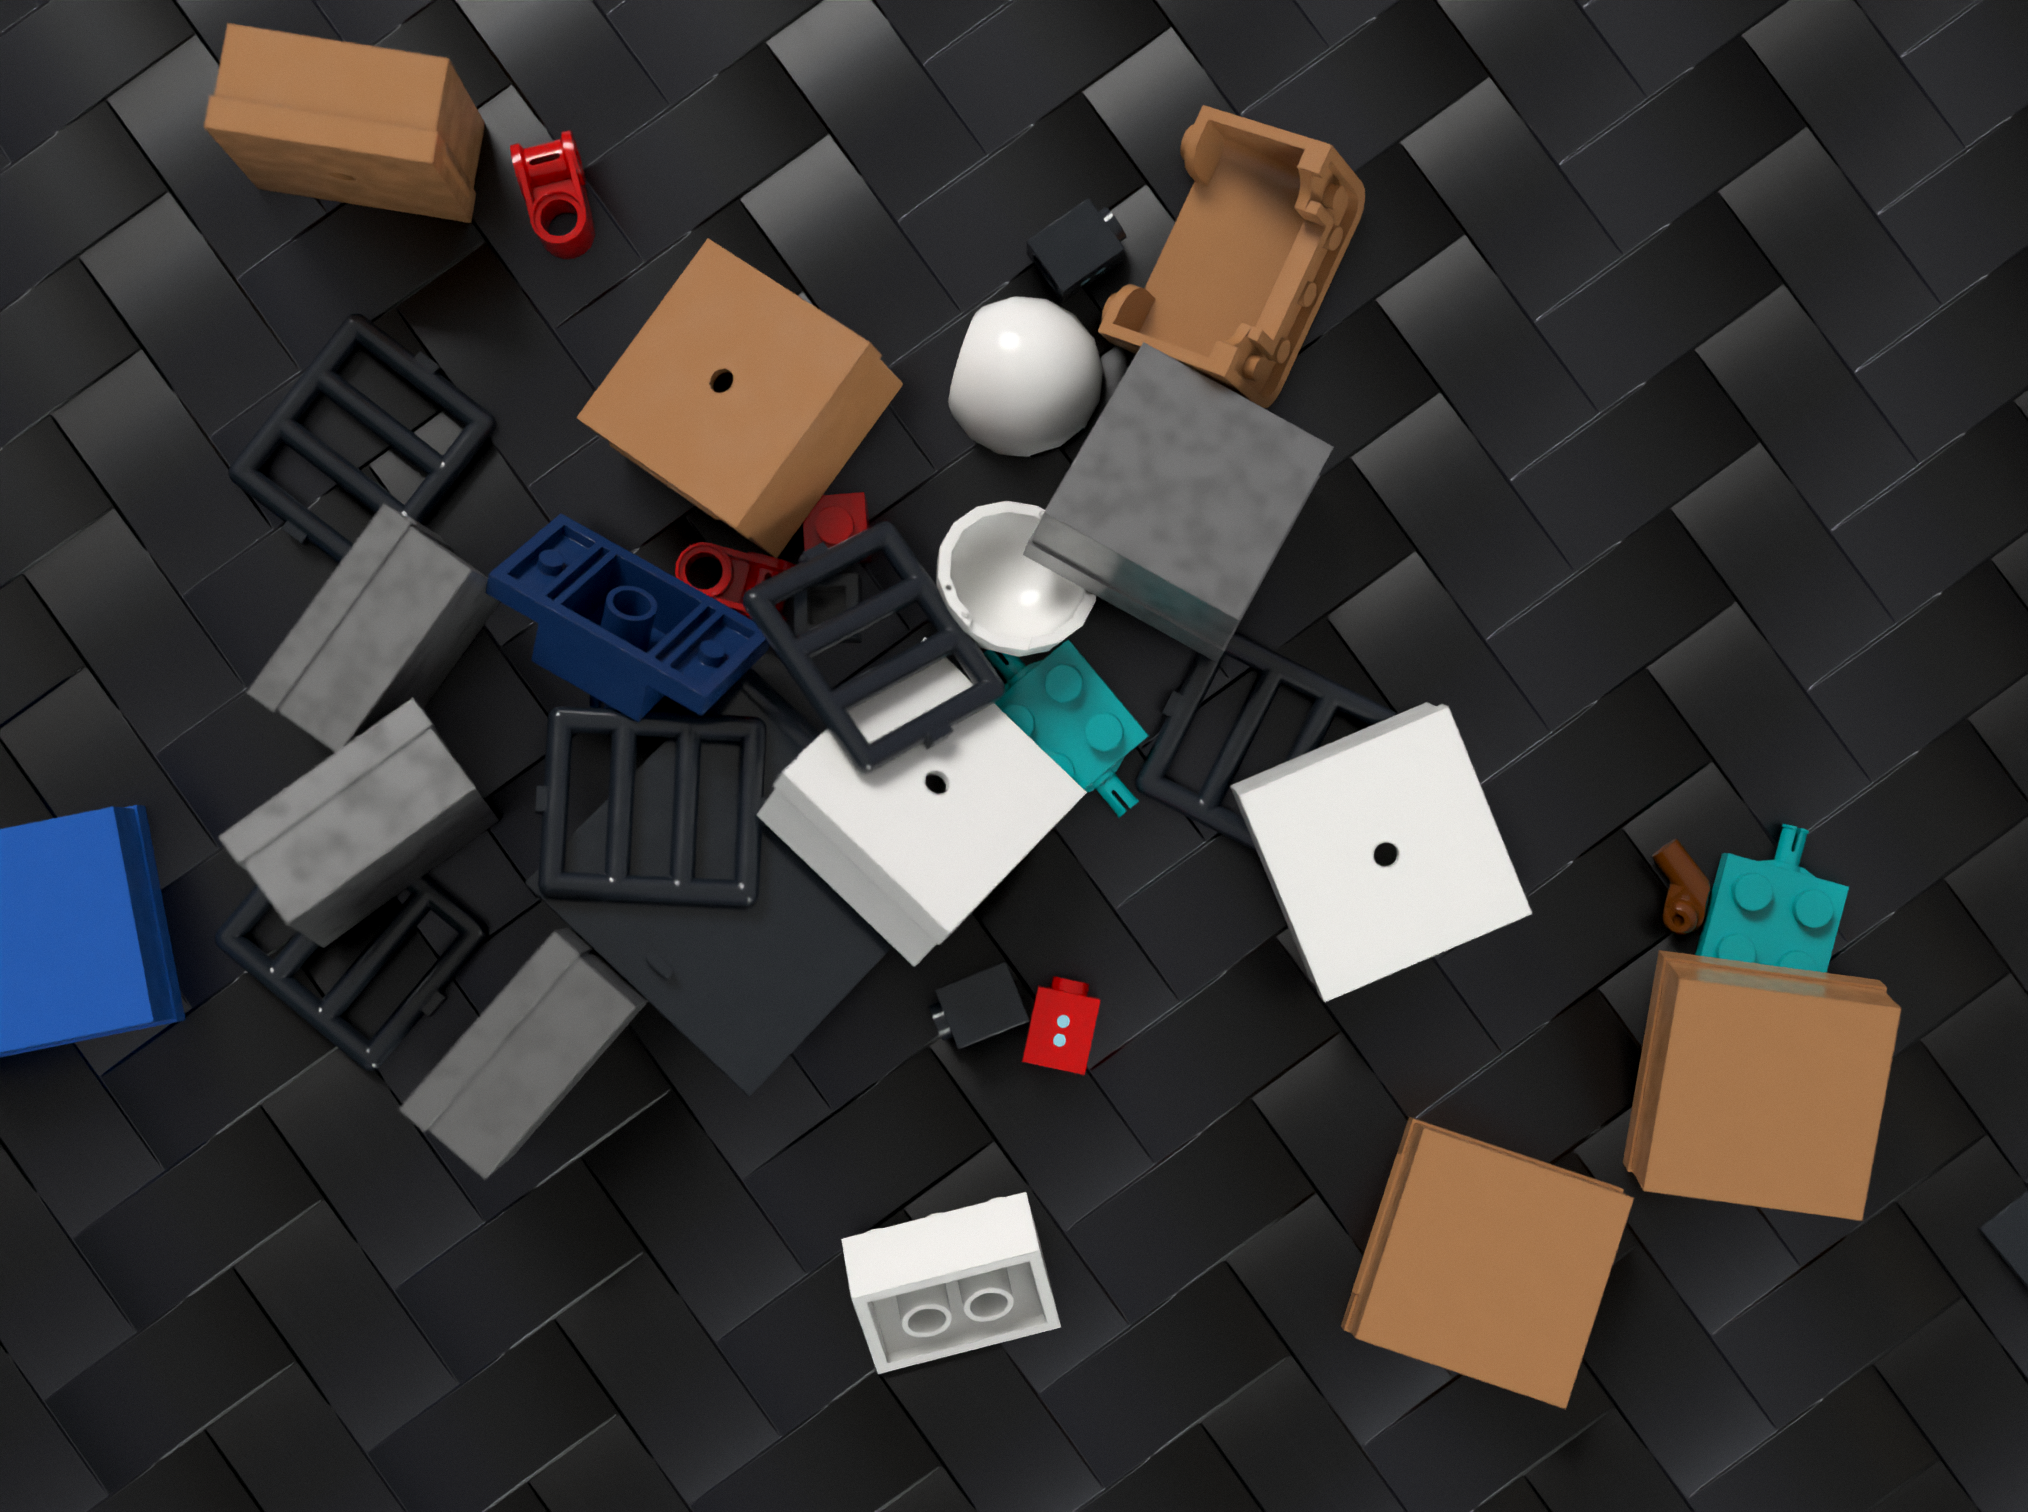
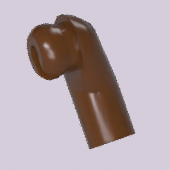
(1687, 891)

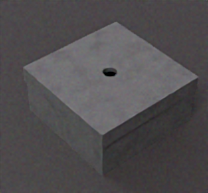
(1178, 502)
(377, 632)
(360, 826)
(524, 1053)

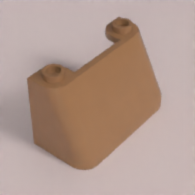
(1243, 255)

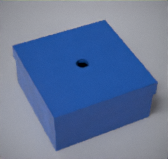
(82, 931)

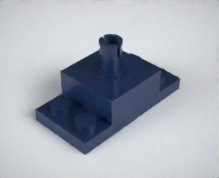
(623, 623)

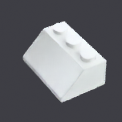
(950, 1283)

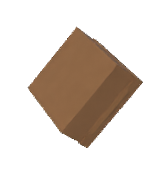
(347, 122)
(742, 397)
(1761, 1085)
(1487, 1262)

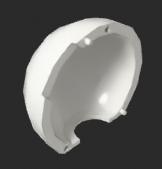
(1025, 377)
(999, 592)

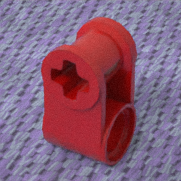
(554, 184)
(739, 573)

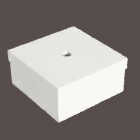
(928, 829)
(1381, 849)

